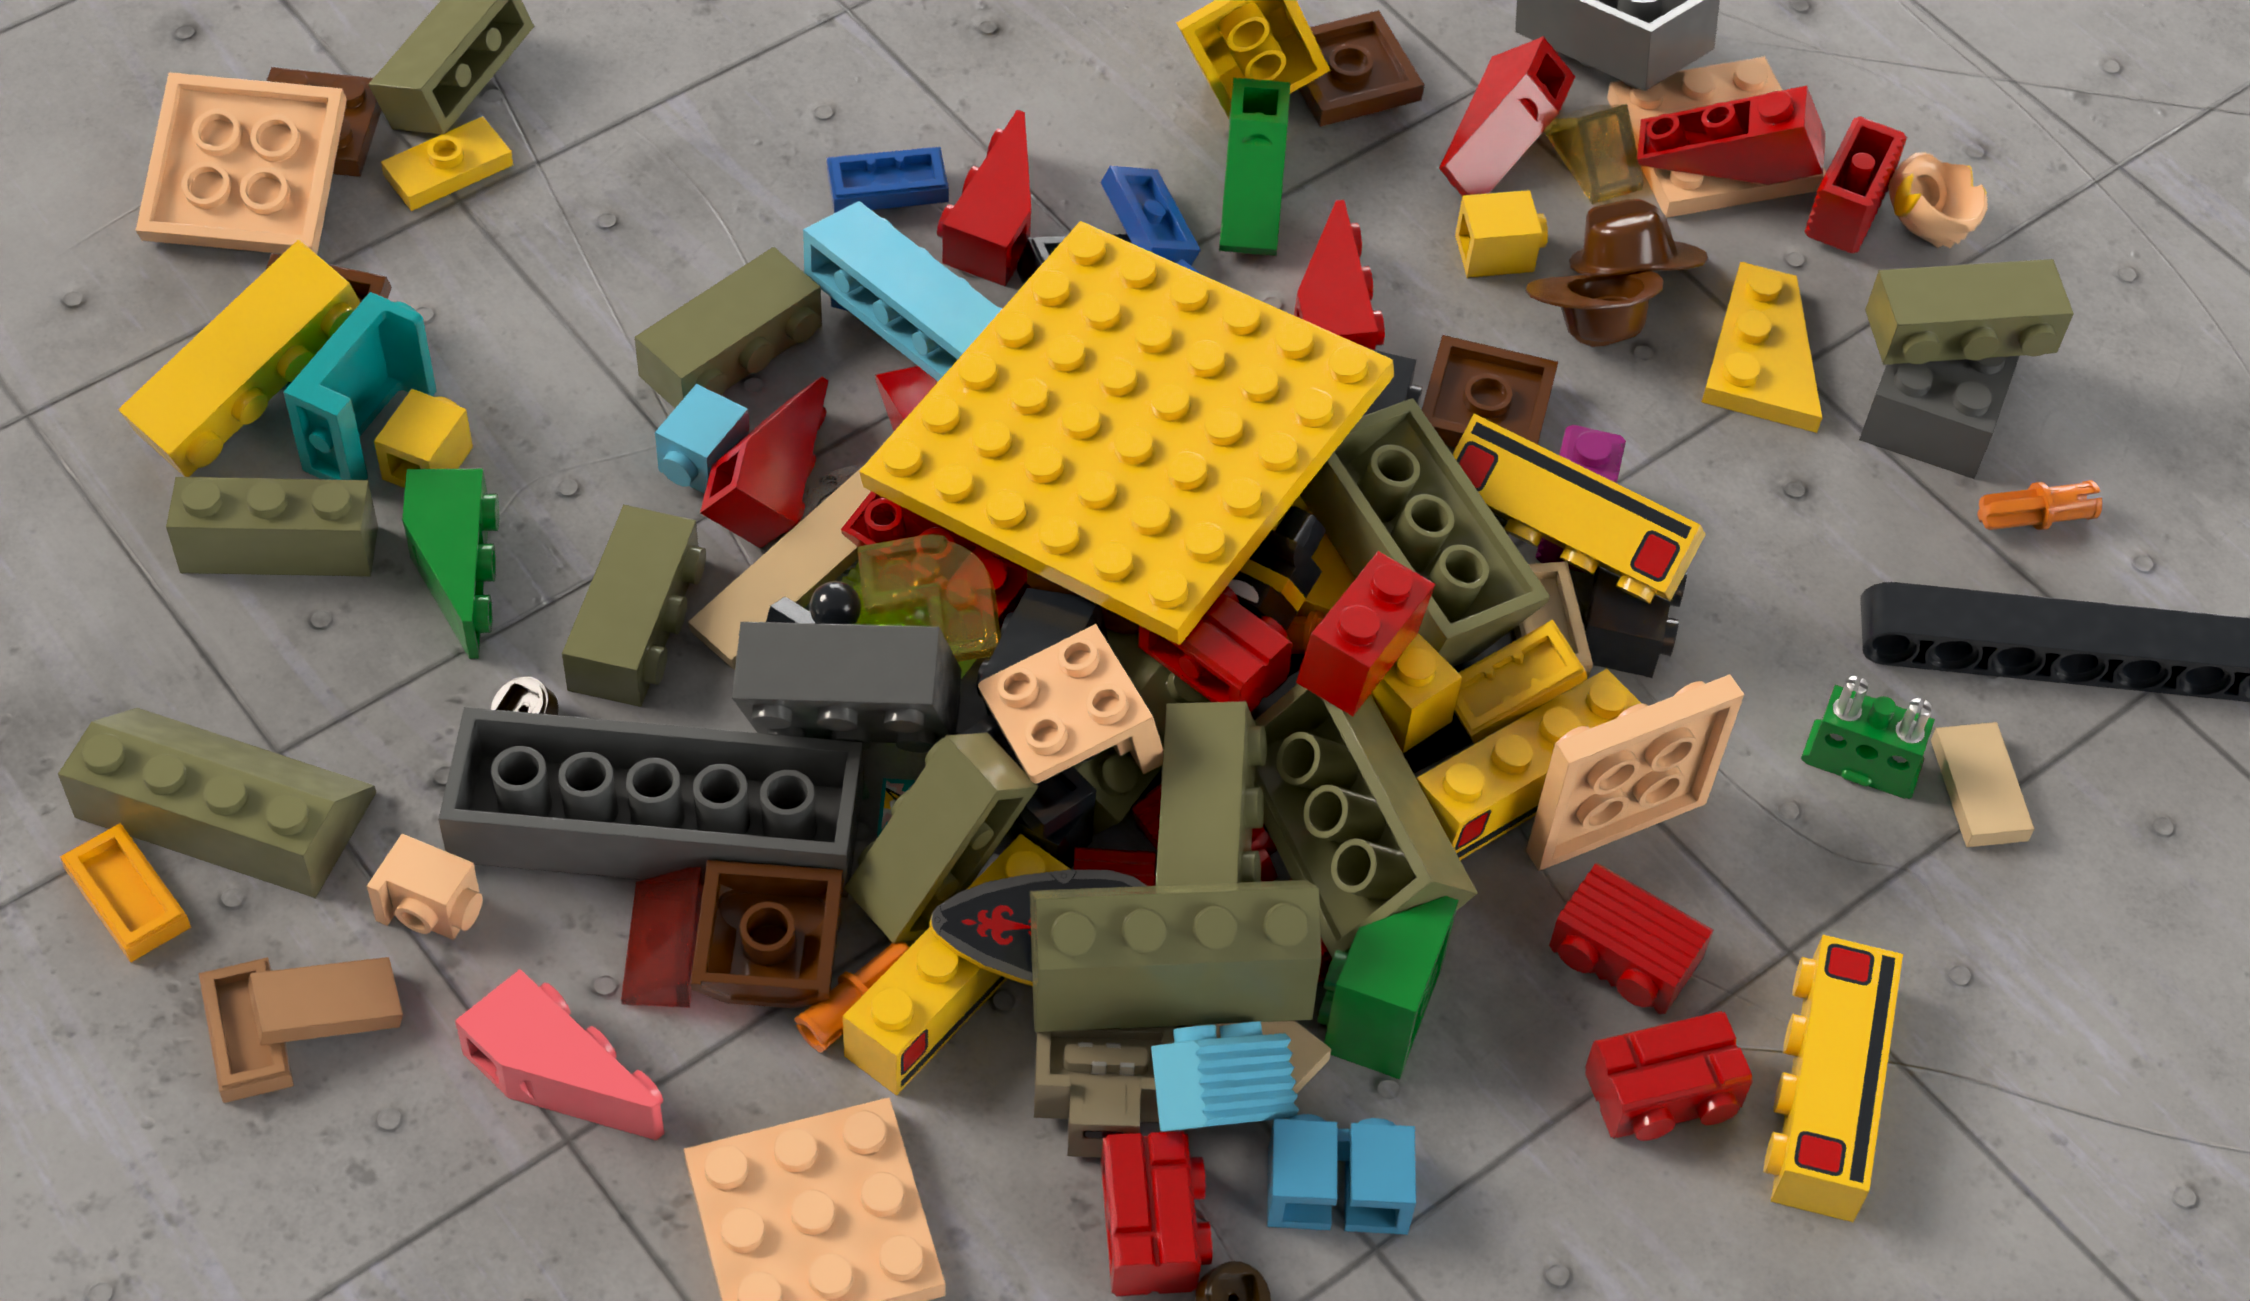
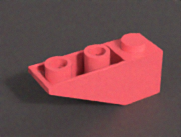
(544, 1058)

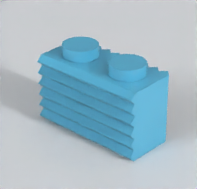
(1224, 1078)

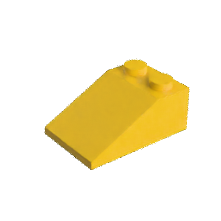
(1252, 42)

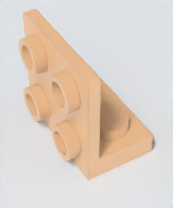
(1071, 707)

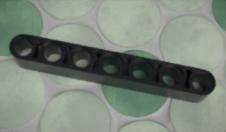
(2057, 640)

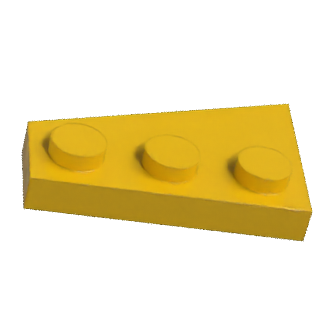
(1765, 352)

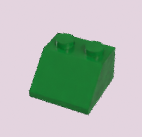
(1385, 986)

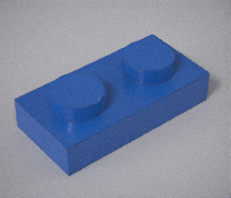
(1149, 213)

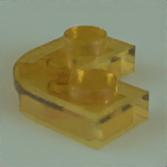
(937, 575)

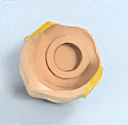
(1937, 199)

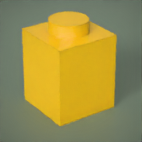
(1500, 233)
(423, 435)
(1417, 694)

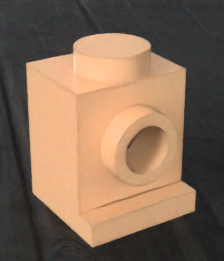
(425, 889)

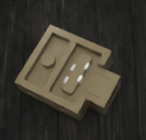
(1097, 1082)

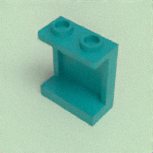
(352, 381)

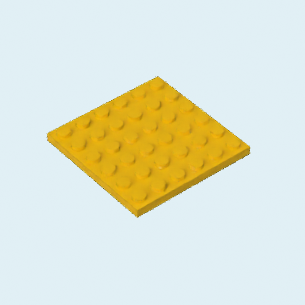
(1128, 429)

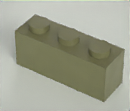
(448, 62)
(1968, 311)
(730, 328)
(272, 526)
(633, 606)
(1210, 794)
(939, 833)

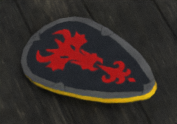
(994, 919)

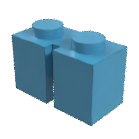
(1376, 1174)

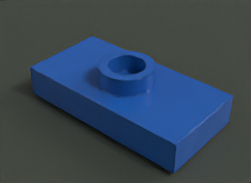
(888, 179)

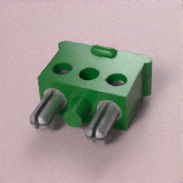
(1870, 740)

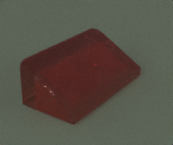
(663, 940)

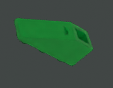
(1254, 166)
(447, 540)

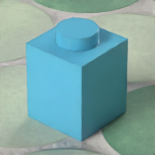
(698, 435)

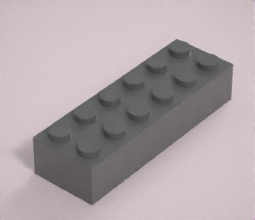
(646, 796)

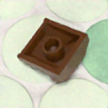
(767, 934)

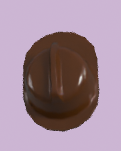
(1630, 239)
(1600, 307)

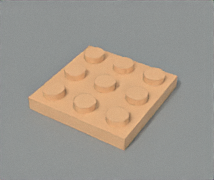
(1694, 88)
(241, 164)
(1633, 771)
(816, 1211)

